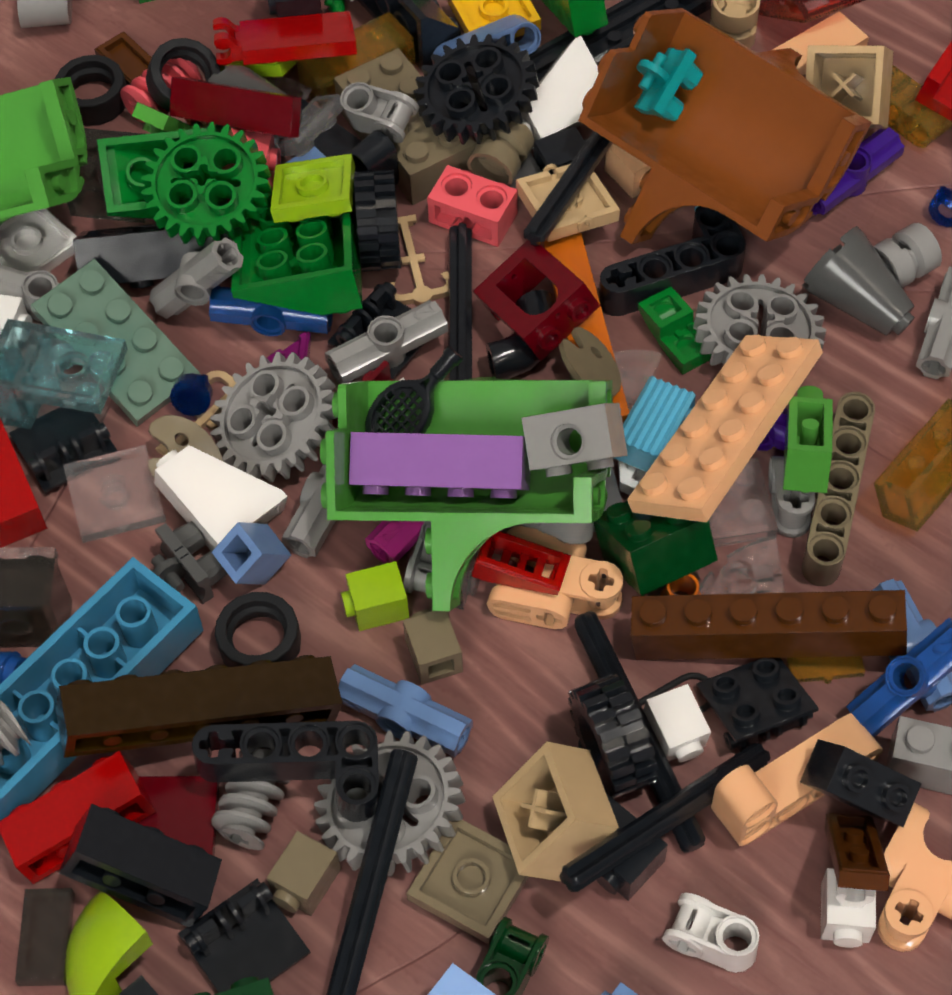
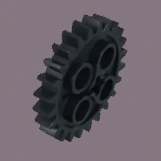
(504, 78)

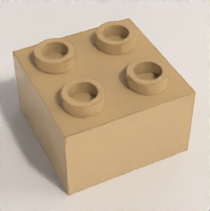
(854, 77)
(554, 810)

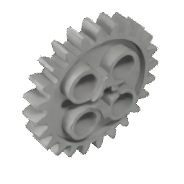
(733, 311)
(267, 409)
(433, 776)

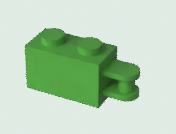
(808, 441)

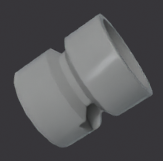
(910, 253)

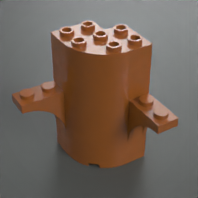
(749, 134)

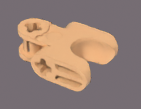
(577, 593)
(918, 882)

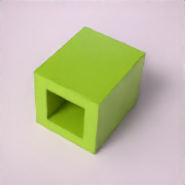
(375, 596)

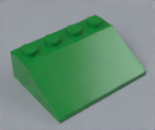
(301, 263)

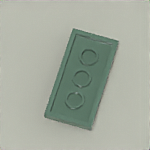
(98, 305)

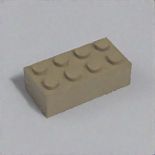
(421, 153)

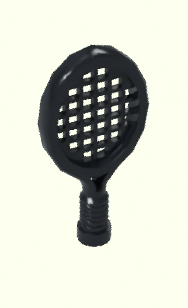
(437, 373)

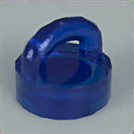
(944, 197)
(191, 394)

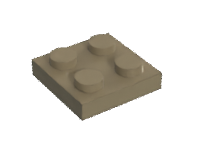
(469, 881)

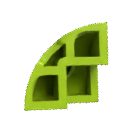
(102, 947)

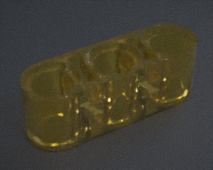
(911, 118)

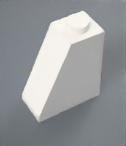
(562, 91)
(215, 493)

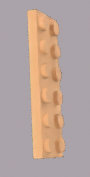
(725, 428)

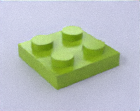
(313, 188)

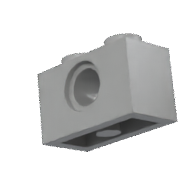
(549, 436)

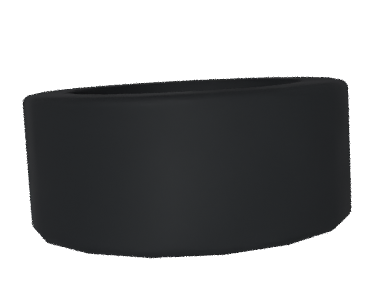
(173, 49)
(94, 69)
(249, 607)

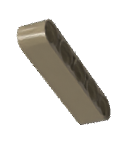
(839, 504)

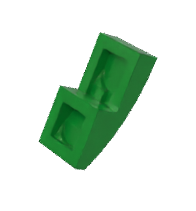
(672, 326)

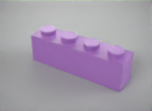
(439, 462)

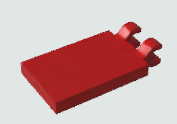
(285, 38)

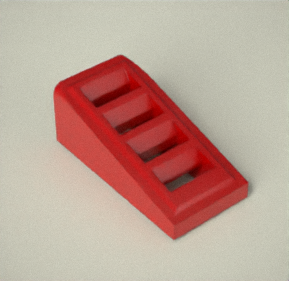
(504, 574)

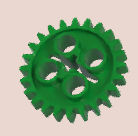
(206, 184)

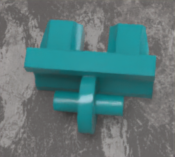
(662, 80)

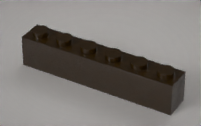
(177, 704)

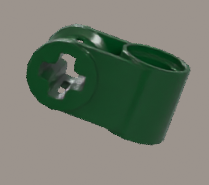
(512, 957)

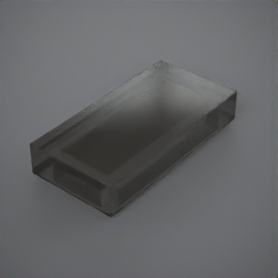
(44, 936)

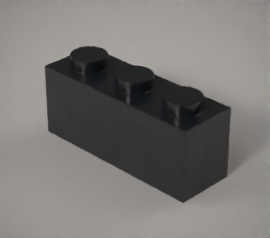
(141, 865)

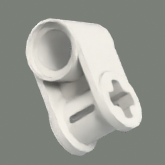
(709, 931)

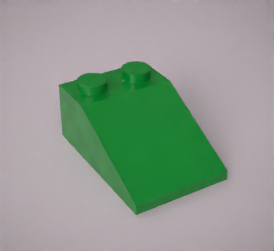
(124, 164)

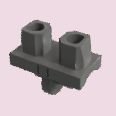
(177, 548)

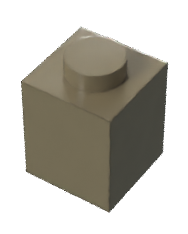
(432, 645)
(303, 874)

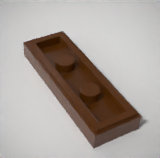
(856, 852)

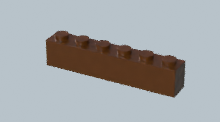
(769, 625)

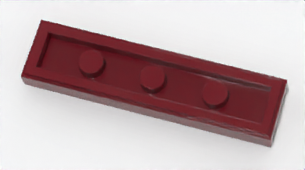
(235, 106)

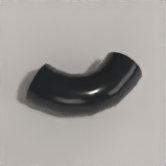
(512, 355)

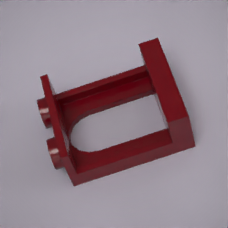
(519, 276)

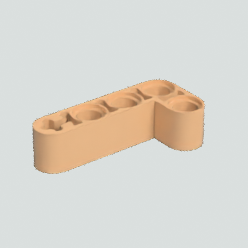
(760, 800)

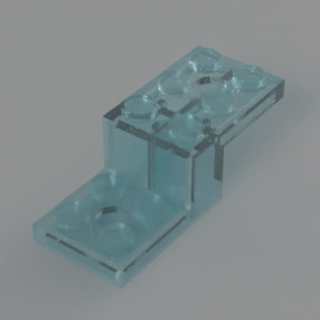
(34, 368)

